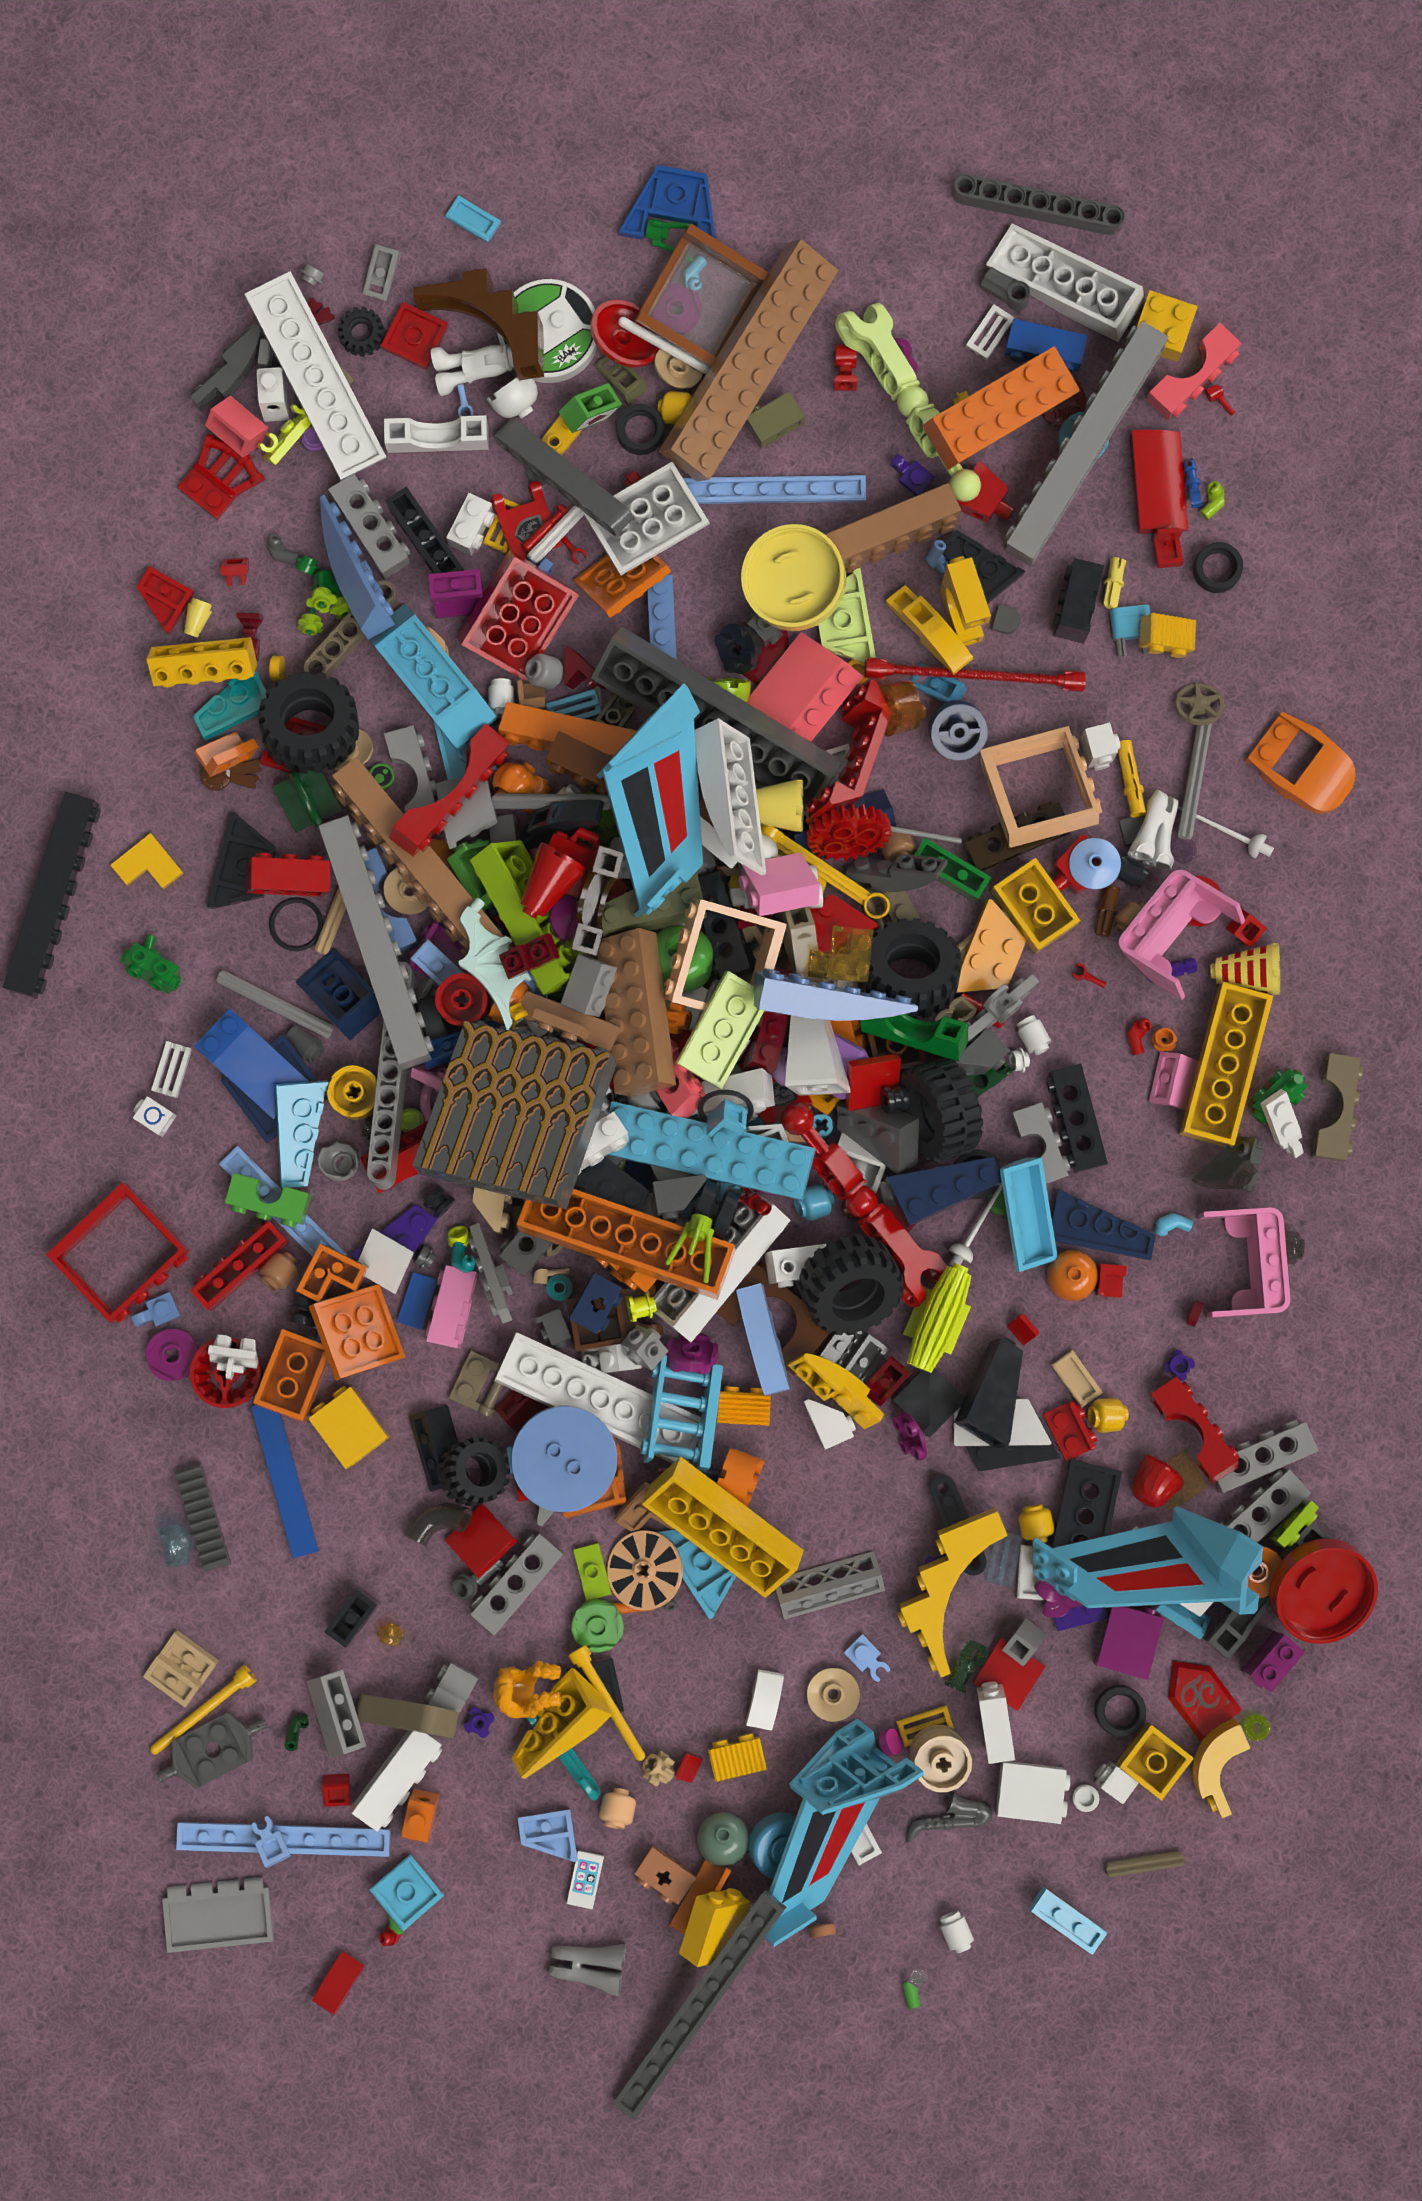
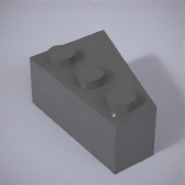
(887, 1137)

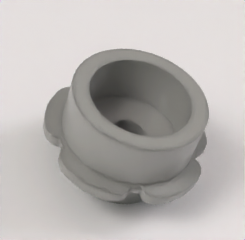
(312, 275)

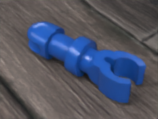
(1193, 483)

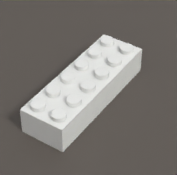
(752, 1236)

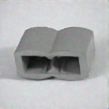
(453, 1689)

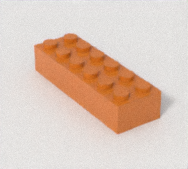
(1001, 408)

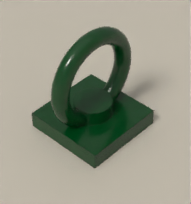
(306, 799)

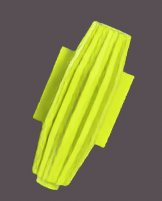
(939, 1318)

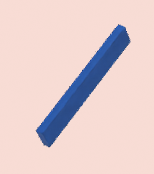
(285, 1482)

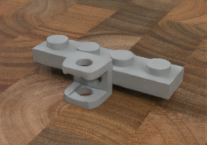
(1001, 1006)
(493, 1279)

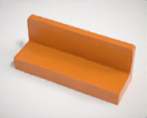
(708, 1879)

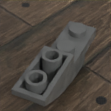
(238, 362)
(896, 876)

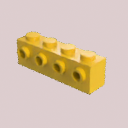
(202, 662)

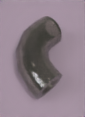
(437, 1518)

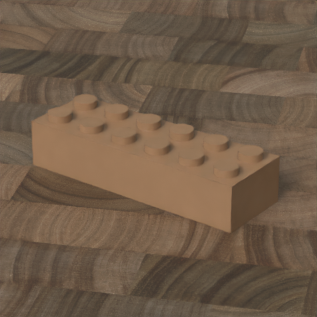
(897, 527)
(640, 1012)

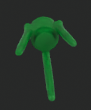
(659, 230)

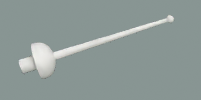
(1255, 845)
(962, 1251)

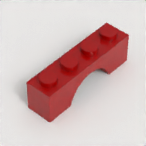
(1176, 1403)

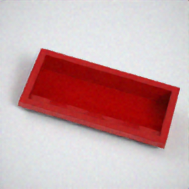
(1158, 480)

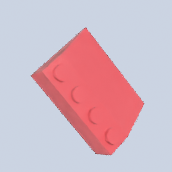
(805, 687)

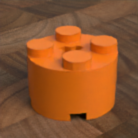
(739, 1474)

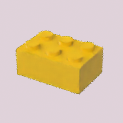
(1035, 905)

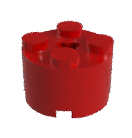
(452, 1010)

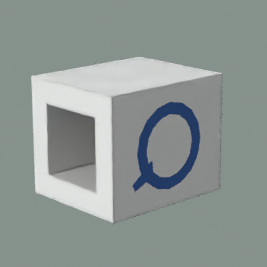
(153, 1116)

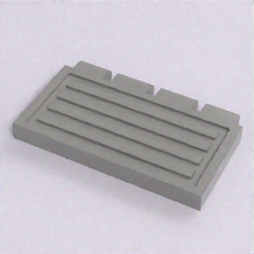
(217, 1918)

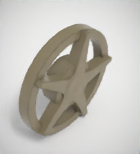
(1199, 704)

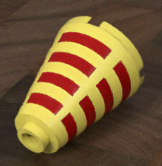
(1250, 969)

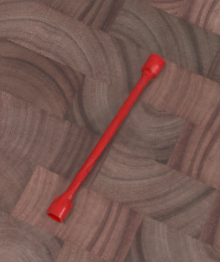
(1068, 681)

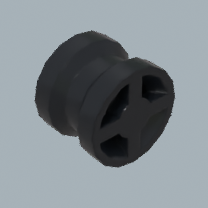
(894, 1099)
(439, 1202)

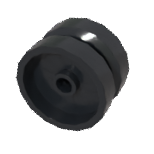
(719, 1211)

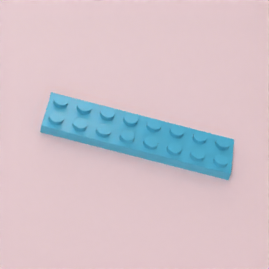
(725, 1157)

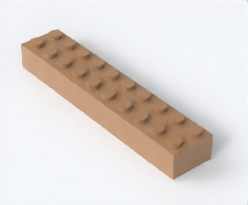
(748, 360)
(425, 870)

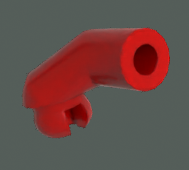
(1136, 1033)

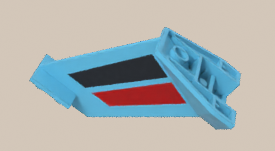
(657, 801)
(1156, 1566)
(838, 1798)

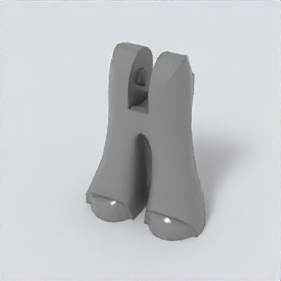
(608, 1956)

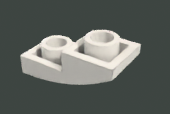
(765, 1699)

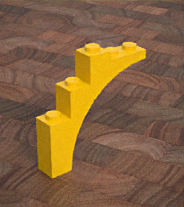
(926, 1612)

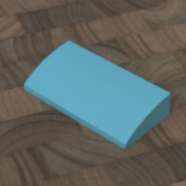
(1028, 1213)

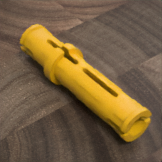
(1132, 789)

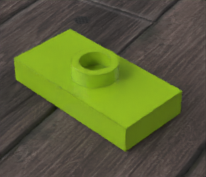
(592, 1572)

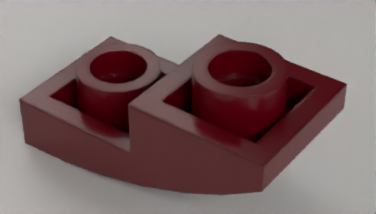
(529, 956)

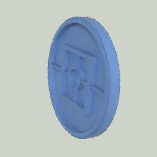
(564, 1458)

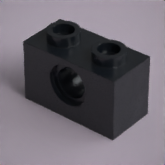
(352, 1617)

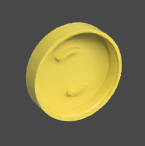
(793, 577)

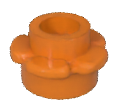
(1164, 1033)

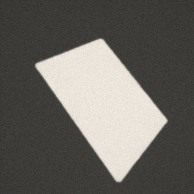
(1025, 1429)

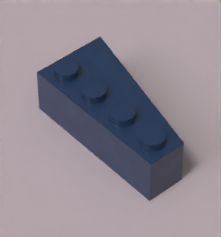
(938, 1189)

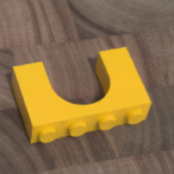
(964, 600)

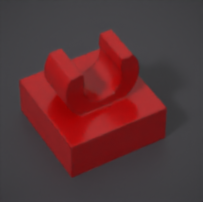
(235, 567)

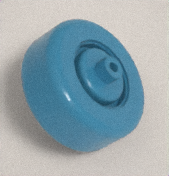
(769, 1841)

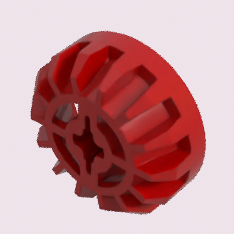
(224, 1397)

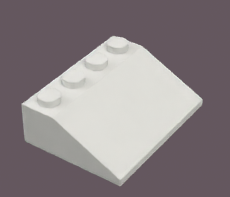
(662, 517)

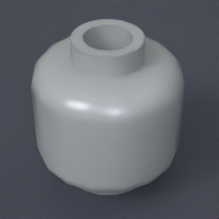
(544, 671)

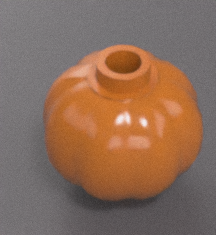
(514, 779)

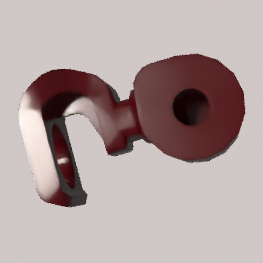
(251, 622)

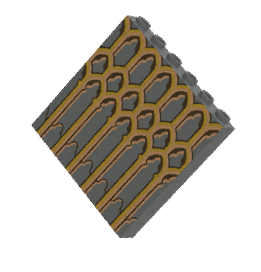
(515, 1113)

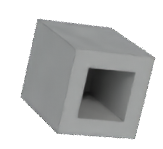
(1024, 1642)

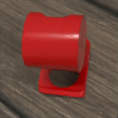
(845, 360)

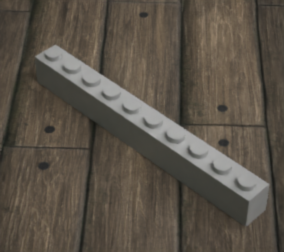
(376, 943)

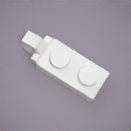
(1283, 1122)

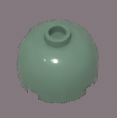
(723, 1839)

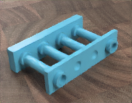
(703, 1430)

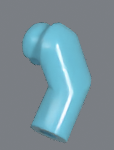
(1172, 1221)

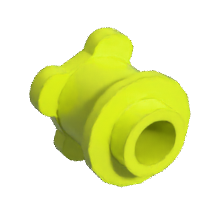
(640, 1307)

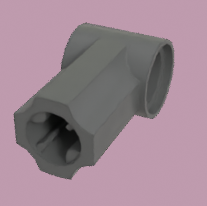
(1004, 287)

